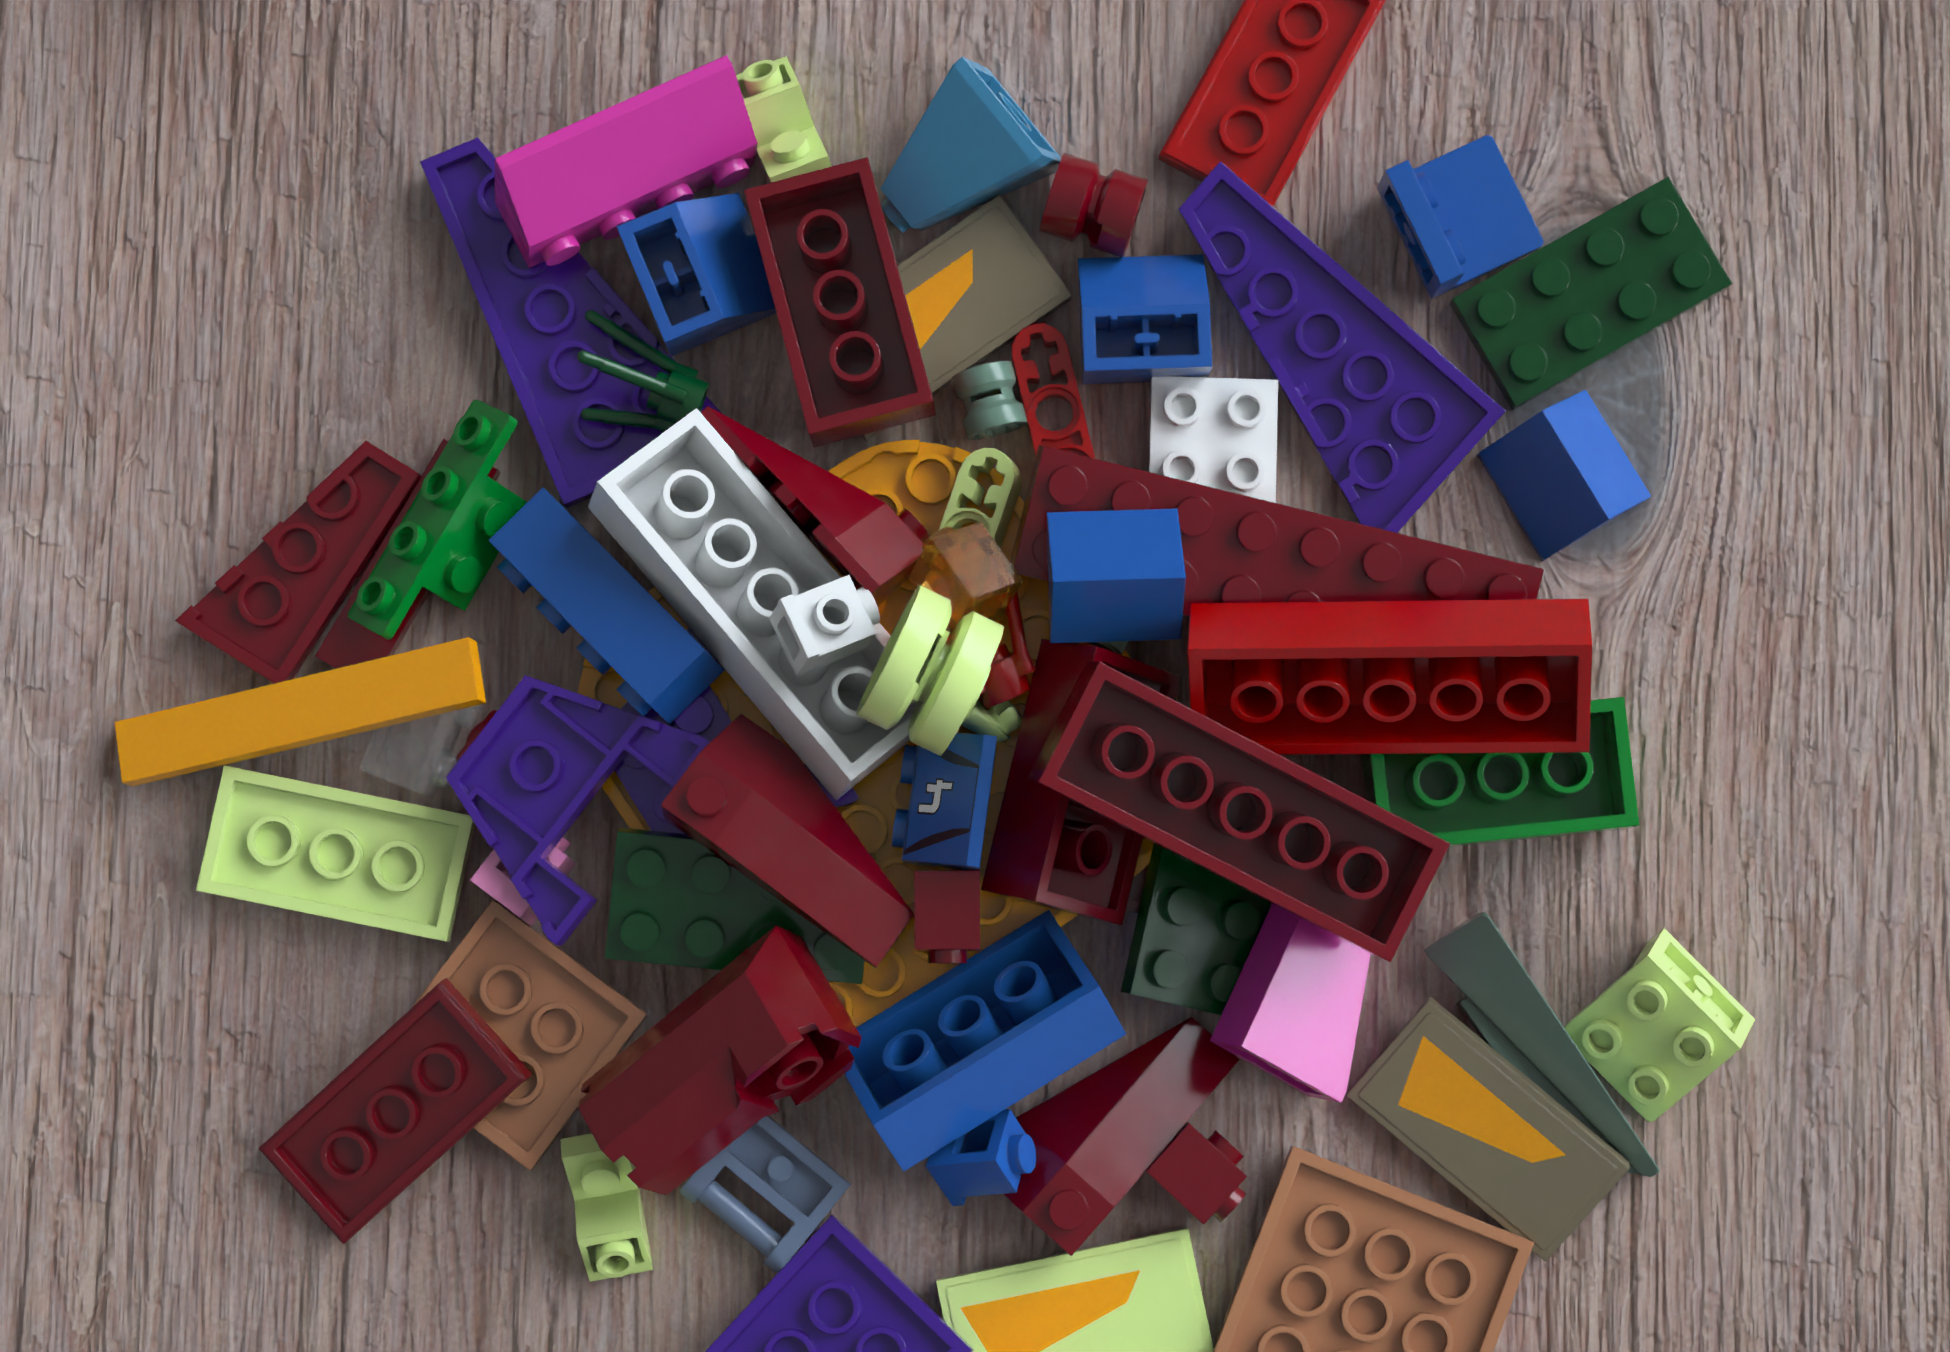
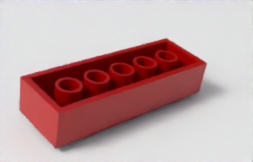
(1396, 675)

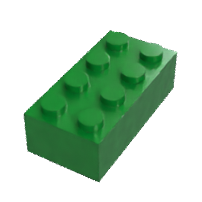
(1514, 794)

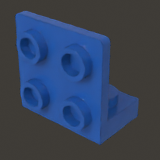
(1459, 215)

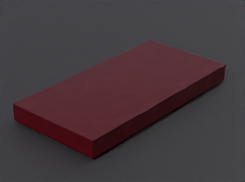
(395, 1110)

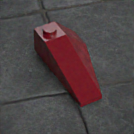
(842, 521)
(775, 825)
(1112, 1128)

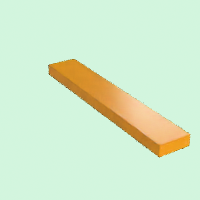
(300, 712)

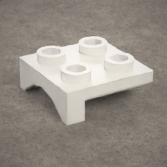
(1216, 433)

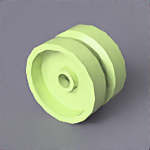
(929, 671)

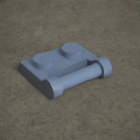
(780, 1172)

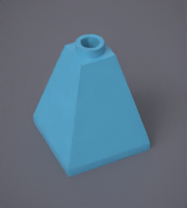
(965, 151)

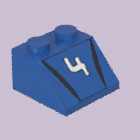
(946, 803)

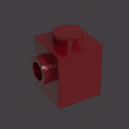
(947, 914)
(1200, 1173)

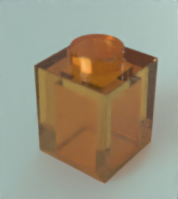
(967, 571)

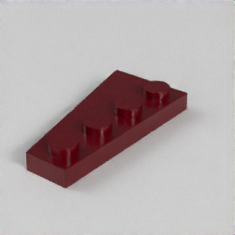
(294, 582)

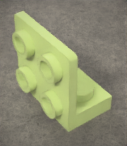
(1660, 1028)

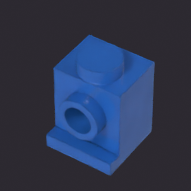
(984, 1160)

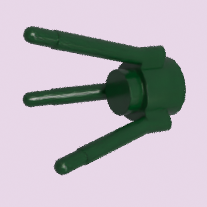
(670, 395)

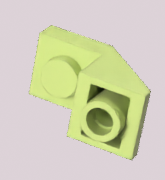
(781, 120)
(607, 1210)

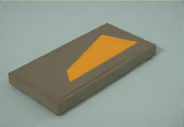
(976, 291)
(1488, 1128)

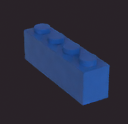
(606, 606)

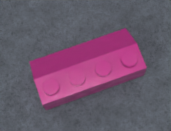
(625, 163)

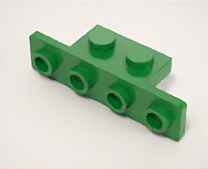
(446, 528)

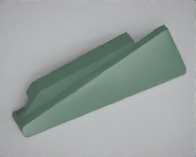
(1526, 1032)

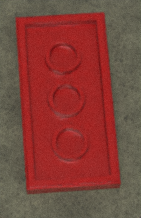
(1268, 89)

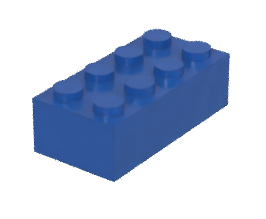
(979, 1040)

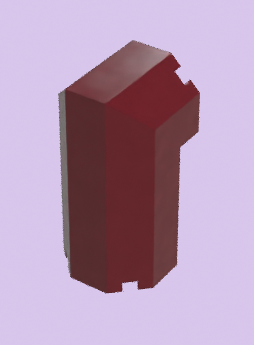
(720, 1062)

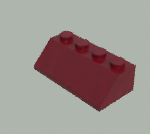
(1044, 843)

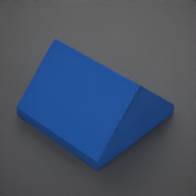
(1563, 474)
(1115, 575)

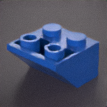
(699, 269)
(1144, 318)

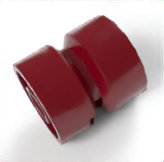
(1093, 205)

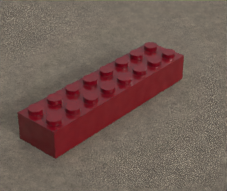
(1262, 549)

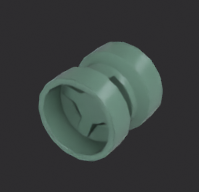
(989, 400)

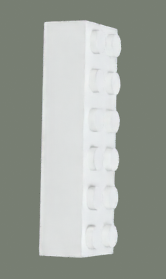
(723, 564)

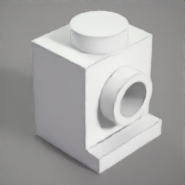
(813, 640)

